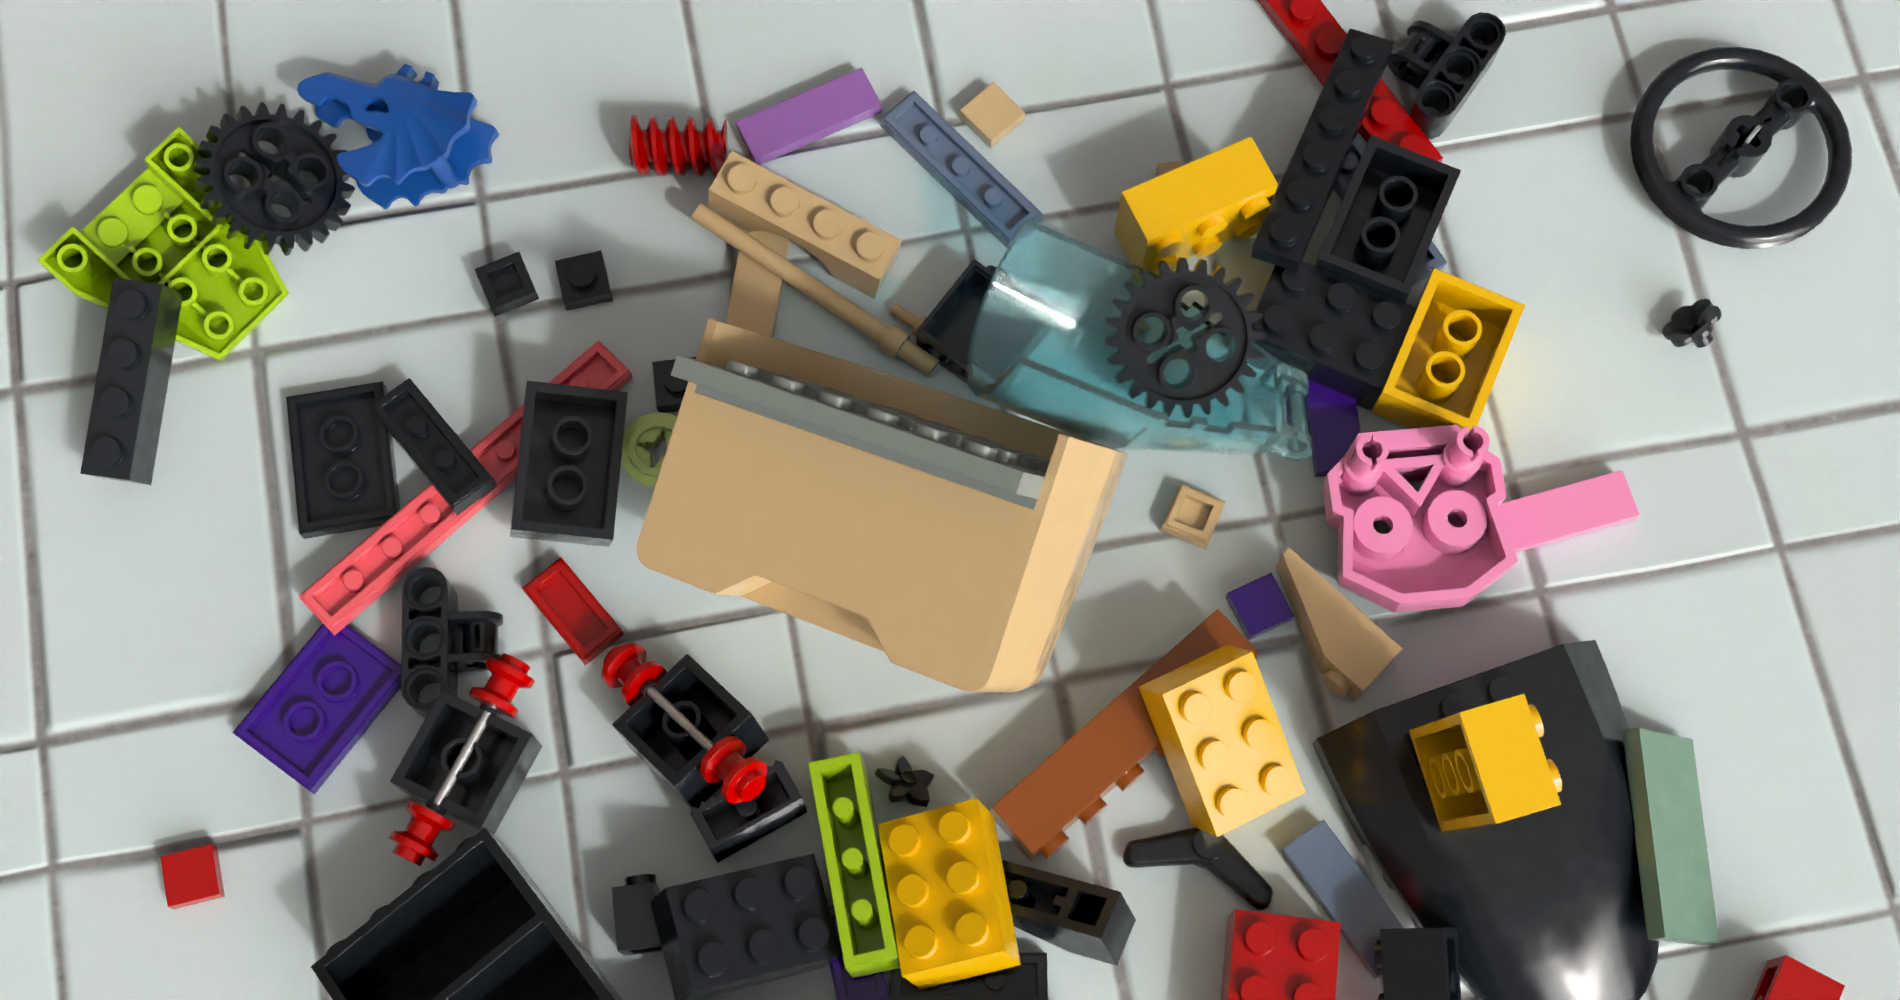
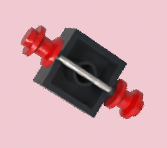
(686, 727)
(465, 761)

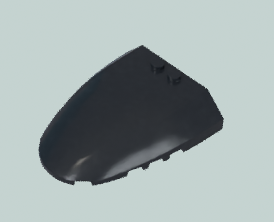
(1536, 900)

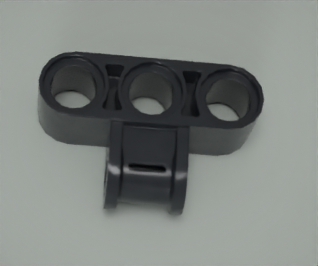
(1439, 57)
(465, 640)

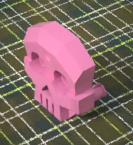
(1423, 557)

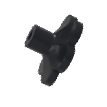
(1692, 324)

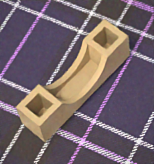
(767, 202)

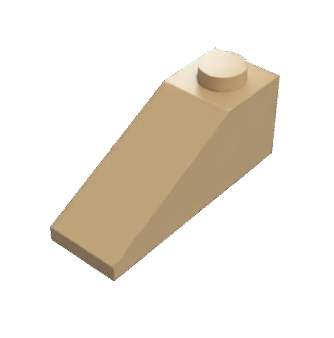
(1339, 636)

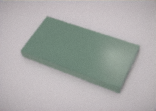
(1670, 838)

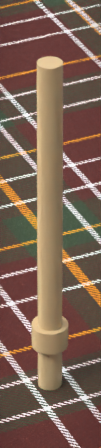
(892, 340)

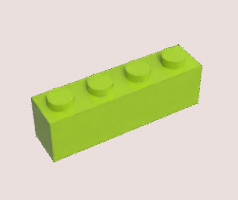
(855, 864)

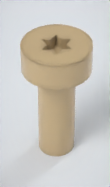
(907, 317)

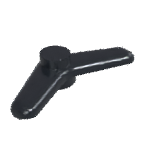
(1204, 851)

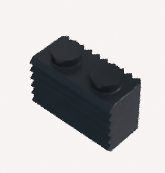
(735, 826)

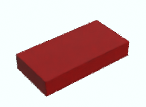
(573, 611)

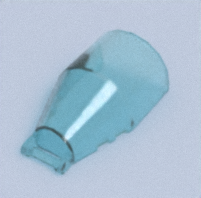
(1046, 358)

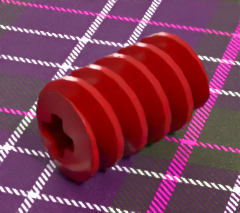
(677, 146)

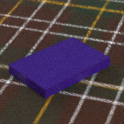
(321, 705)

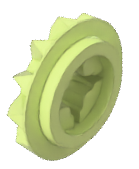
(642, 434)

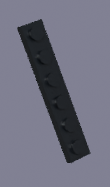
(1322, 150)

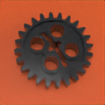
(249, 208)
(1161, 299)

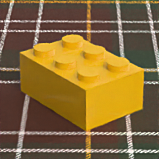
(1196, 207)
(1449, 355)
(1222, 739)
(948, 894)

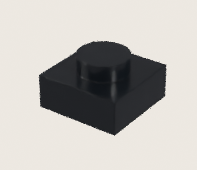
(583, 280)
(506, 284)
(668, 389)

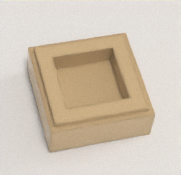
(992, 114)
(1193, 516)

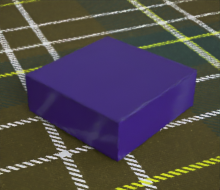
(1259, 606)

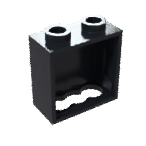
(950, 324)

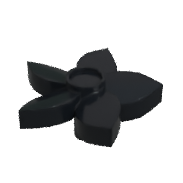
(906, 783)

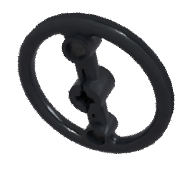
(1797, 90)

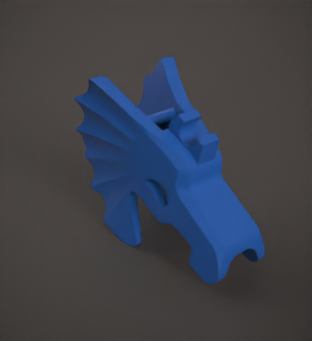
(417, 133)

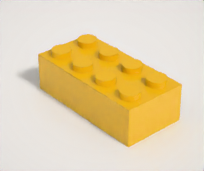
(1487, 764)

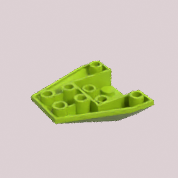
(166, 239)

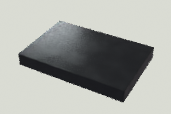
(341, 461)

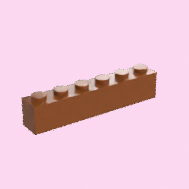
(1100, 754)

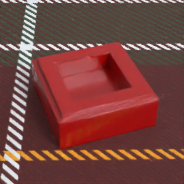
(192, 876)

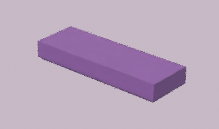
(809, 116)

